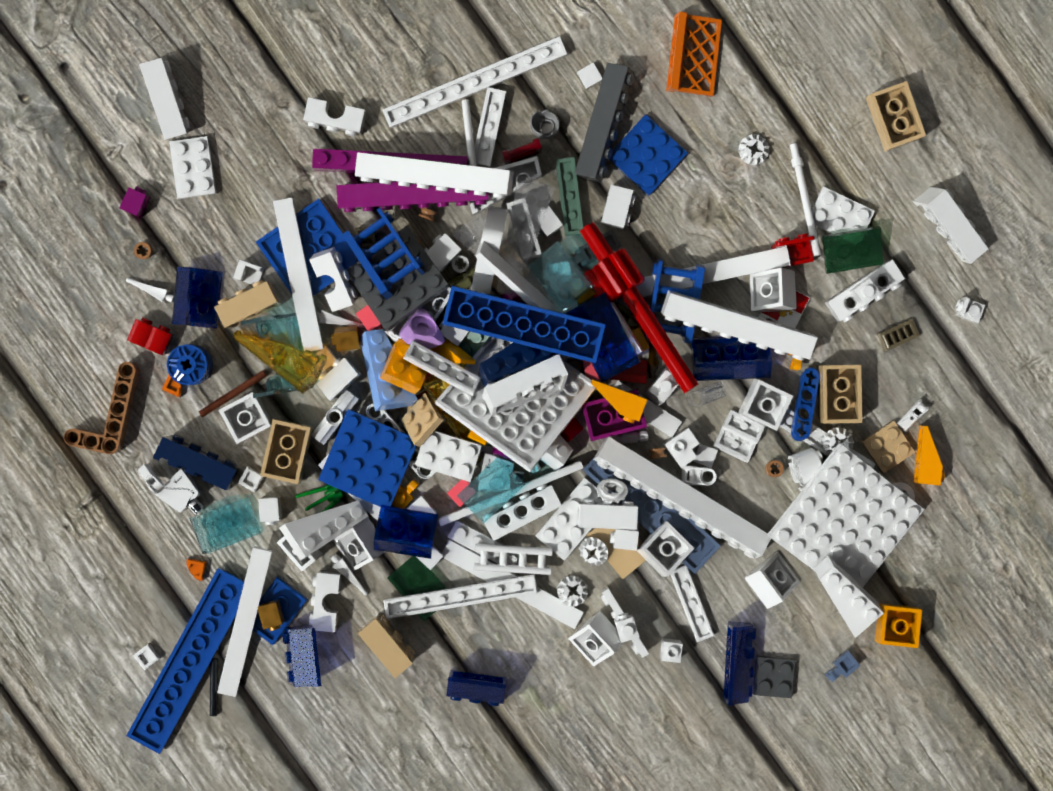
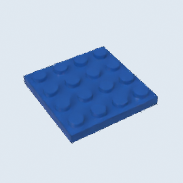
(317, 234)
(368, 459)

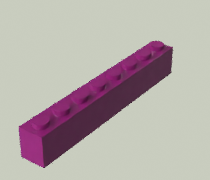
(345, 160)
(386, 196)

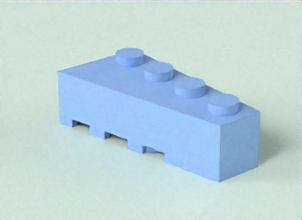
(385, 395)

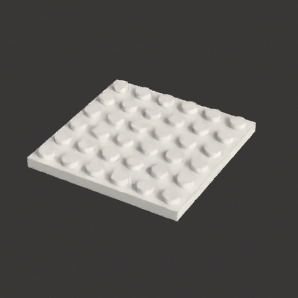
(522, 431)
(846, 515)

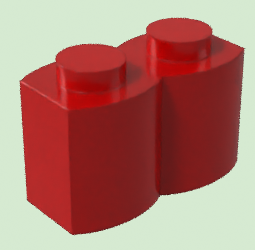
(149, 336)

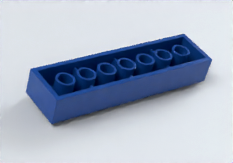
(524, 324)

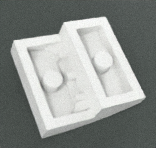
(738, 436)

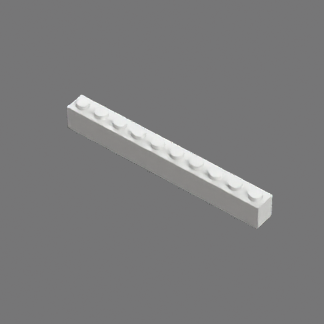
(682, 497)

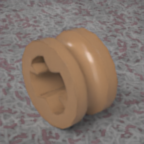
(427, 214)
(145, 245)
(657, 452)
(780, 467)

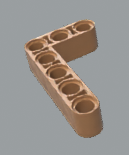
(113, 416)

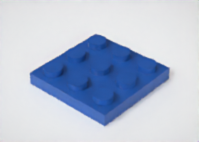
(647, 155)

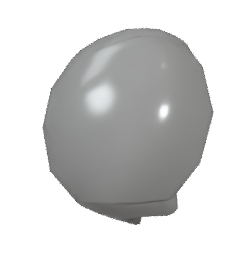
(544, 124)

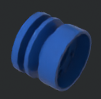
(199, 359)

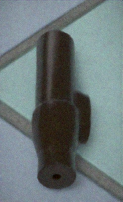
(652, 362)

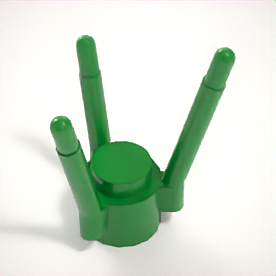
(332, 494)

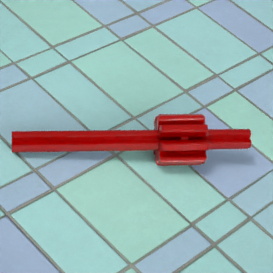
(619, 279)

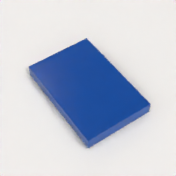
(290, 602)

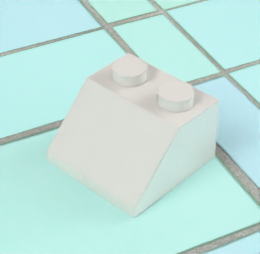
(773, 290)
(338, 379)
(765, 404)
(358, 544)
(665, 549)
(772, 580)
(596, 639)

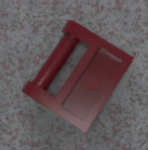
(522, 152)

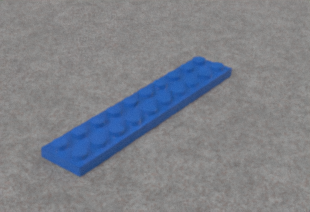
(188, 662)

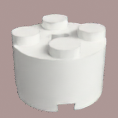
(804, 466)

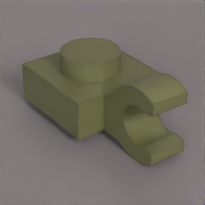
(463, 279)

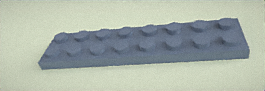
(654, 514)

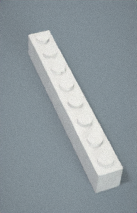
(434, 174)
(739, 325)

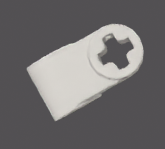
(695, 475)

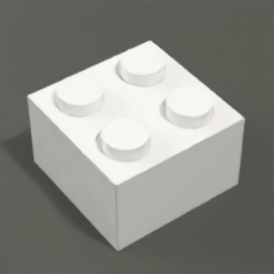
(246, 418)

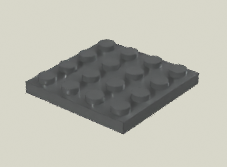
(409, 292)

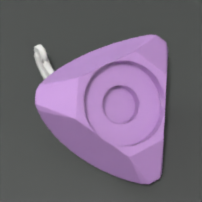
(421, 329)

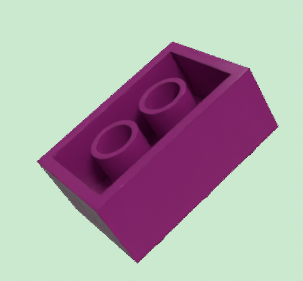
(605, 420)

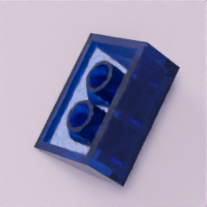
(196, 296)
(405, 531)
(302, 656)
(476, 687)

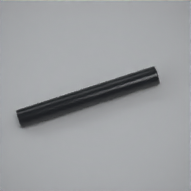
(213, 686)

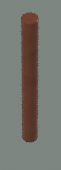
(233, 393)

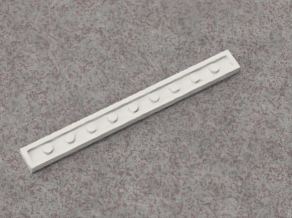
(474, 82)

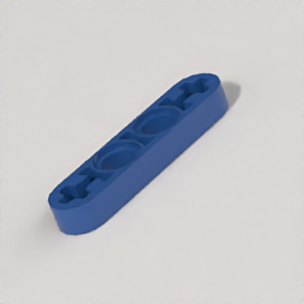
(801, 403)

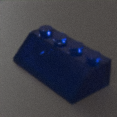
(616, 349)
(729, 359)
(738, 662)

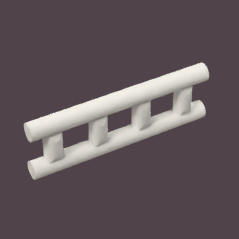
(521, 550)

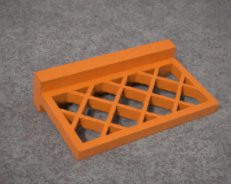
(678, 49)

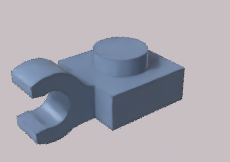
(844, 664)

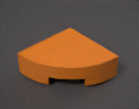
(172, 387)
(197, 568)

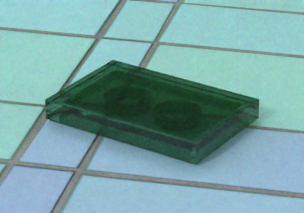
(853, 250)
(415, 578)

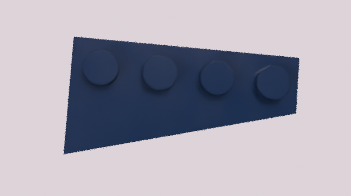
(511, 361)
(196, 461)

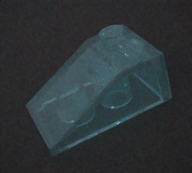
(560, 276)
(491, 489)
(225, 525)

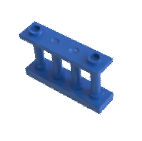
(365, 255)
(695, 275)

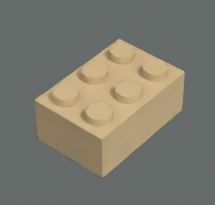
(895, 116)
(247, 304)
(840, 394)
(286, 451)
(387, 645)

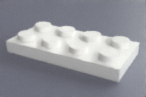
(562, 528)

